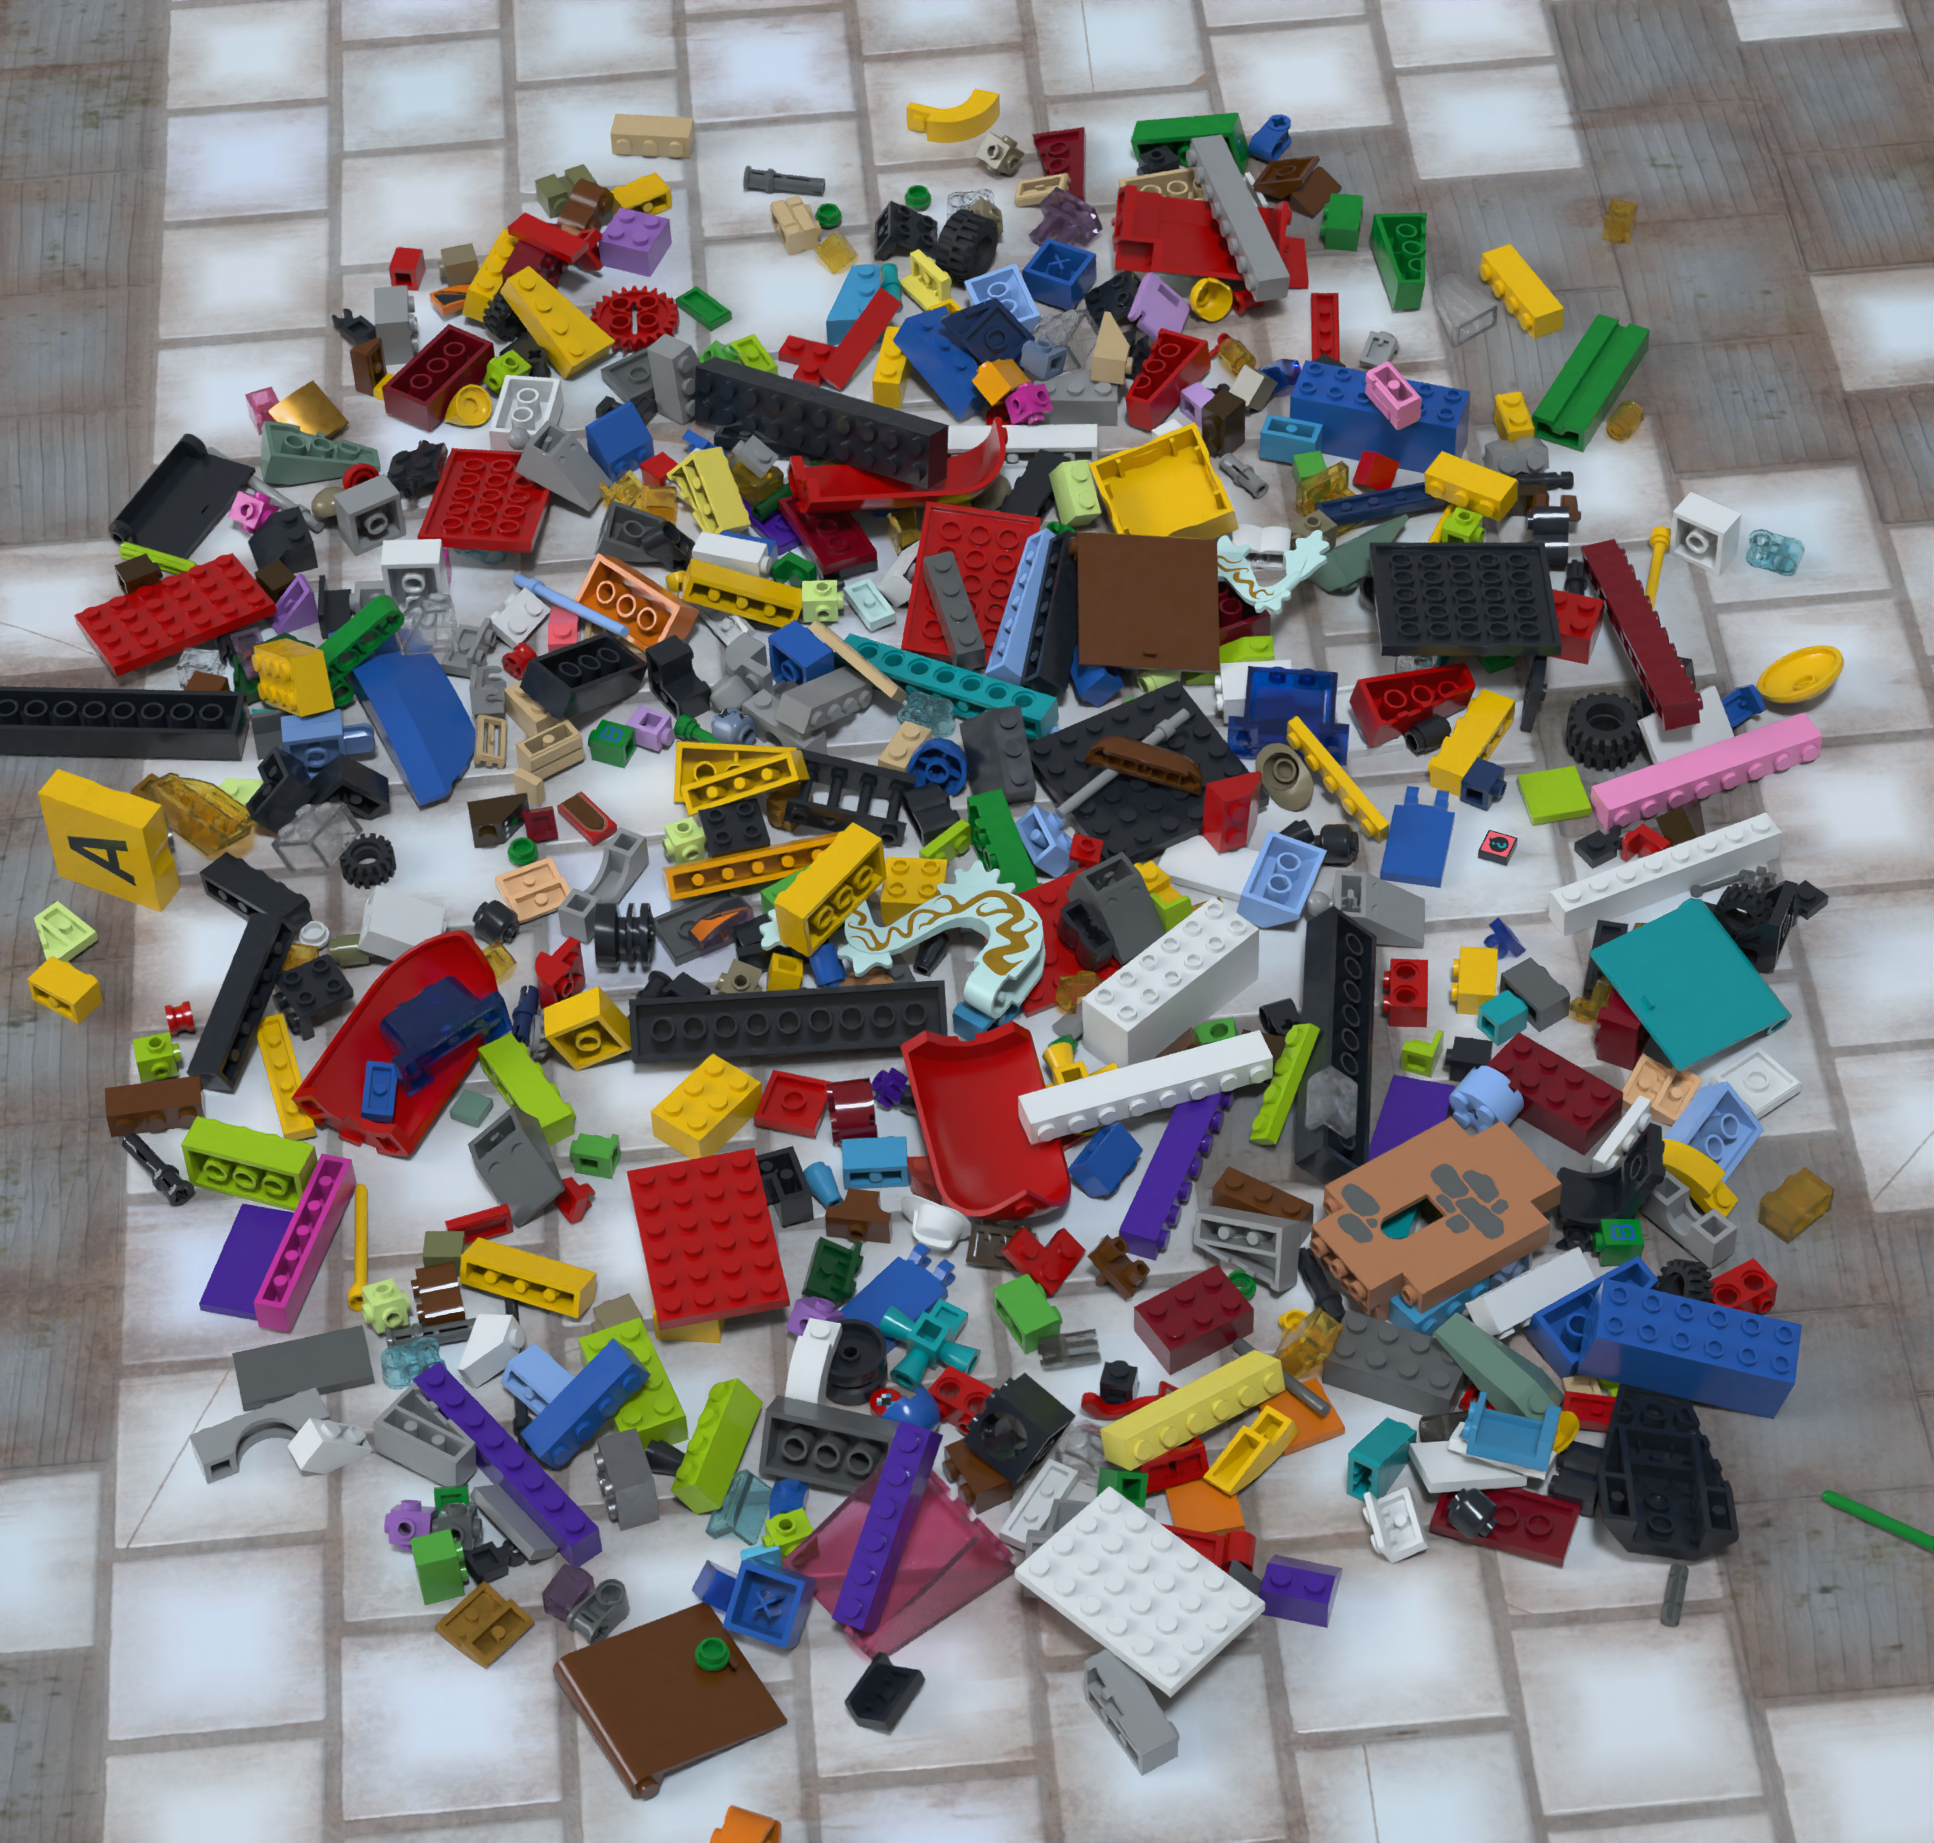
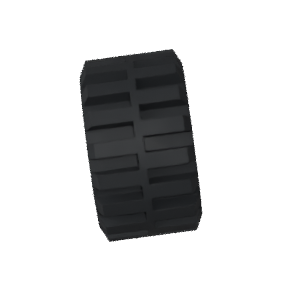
(966, 245)
(1603, 731)

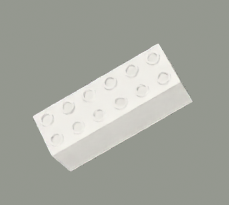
(1171, 986)

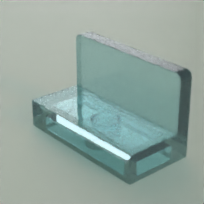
(742, 1509)

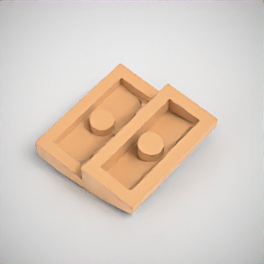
(533, 889)
(1665, 1087)

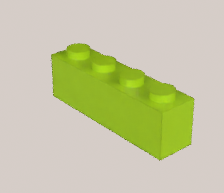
(525, 1086)
(716, 1446)

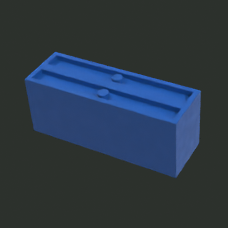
(1355, 424)
(1689, 1348)

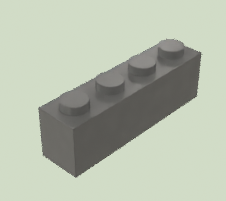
(954, 611)

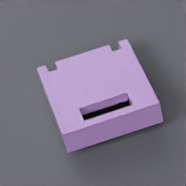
(1158, 306)

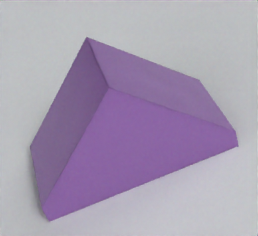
(295, 607)

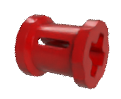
(1243, 301)

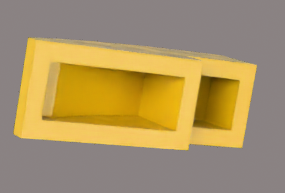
(1252, 1451)

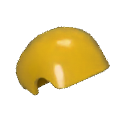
(1211, 299)

